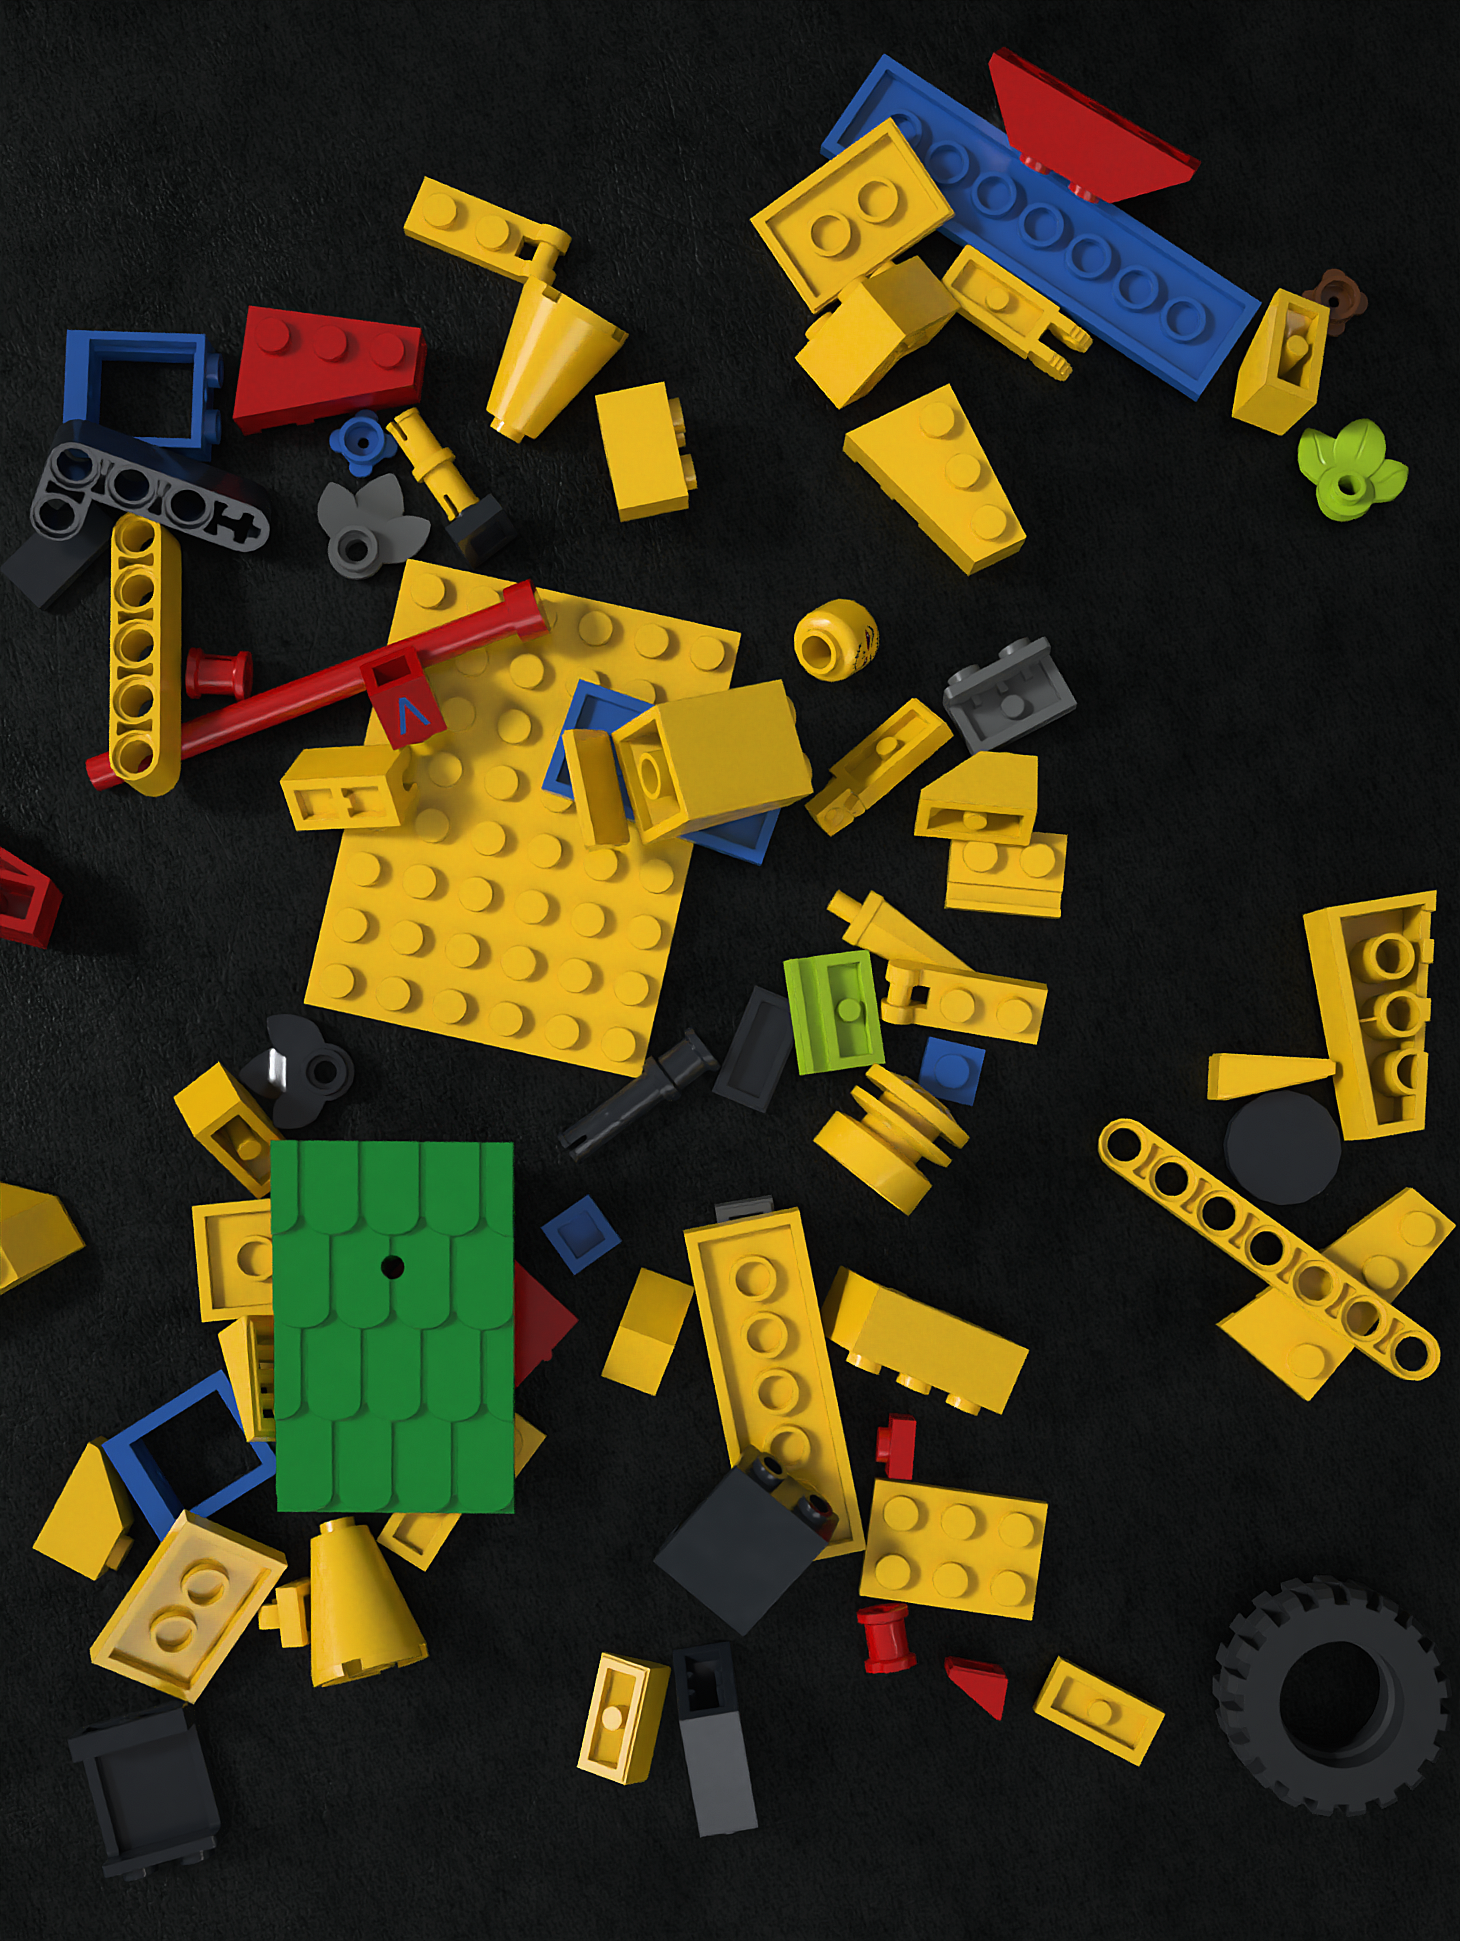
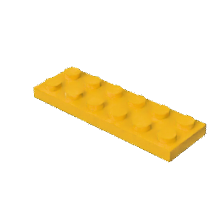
(774, 1357)

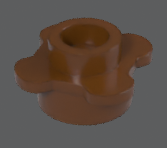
(1346, 292)

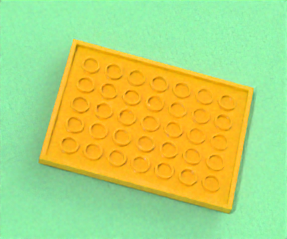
(484, 899)

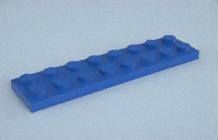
(1076, 253)

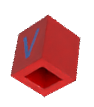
(403, 697)

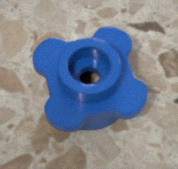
(360, 427)

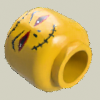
(836, 640)

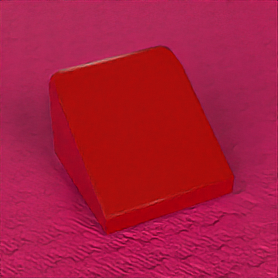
(981, 1681)

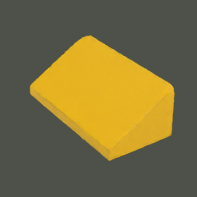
(596, 789)
(624, 1718)

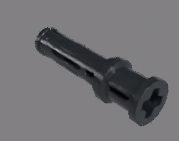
(662, 1080)

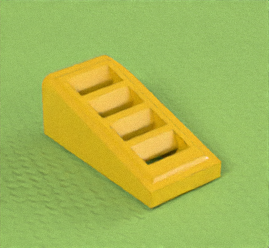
(1244, 1074)
(244, 1347)

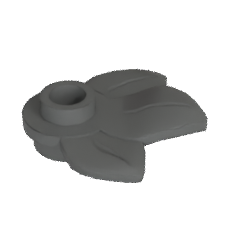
(373, 519)

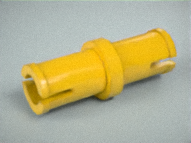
(432, 463)

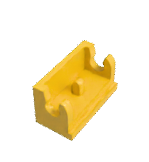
(348, 787)

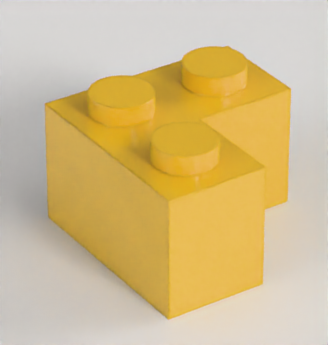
(874, 328)
(641, 448)

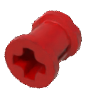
(219, 674)
(886, 1638)

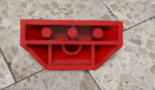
(1081, 137)

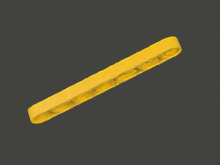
(1296, 1254)

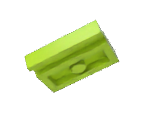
(834, 1012)

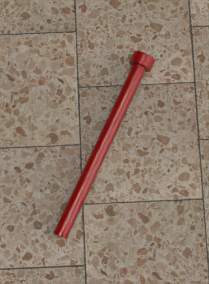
(519, 614)

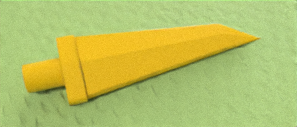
(889, 933)

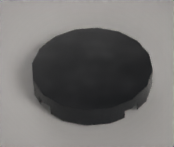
(1282, 1147)

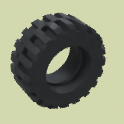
(1391, 1741)

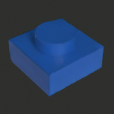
(951, 1070)
(581, 1234)

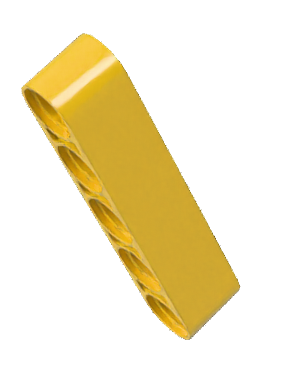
(159, 674)

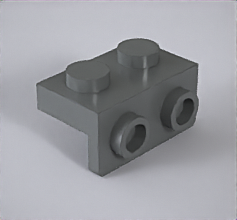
(1007, 697)

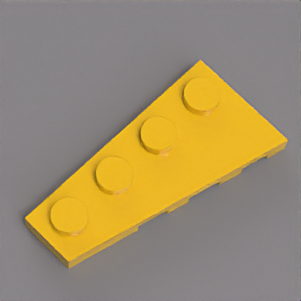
(1379, 1253)

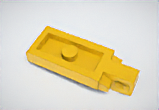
(878, 765)

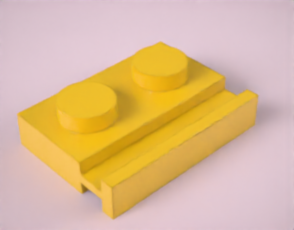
(1007, 876)

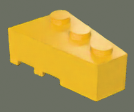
(941, 477)
(920, 1343)

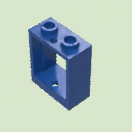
(83, 380)
(148, 1482)

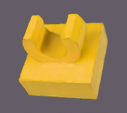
(290, 1613)

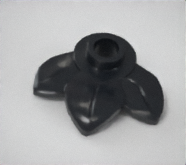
(291, 1068)

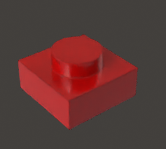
(896, 1446)

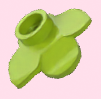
(1353, 462)

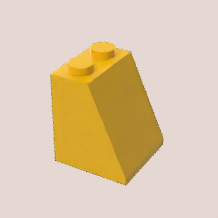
(712, 760)

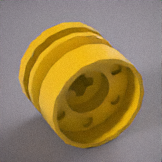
(892, 1137)

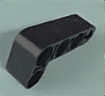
(153, 498)

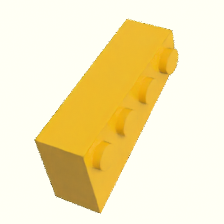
(1375, 1008)

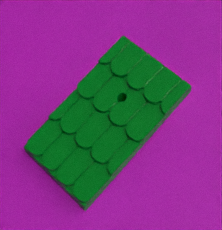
(404, 1382)

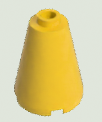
(547, 359)
(356, 1608)

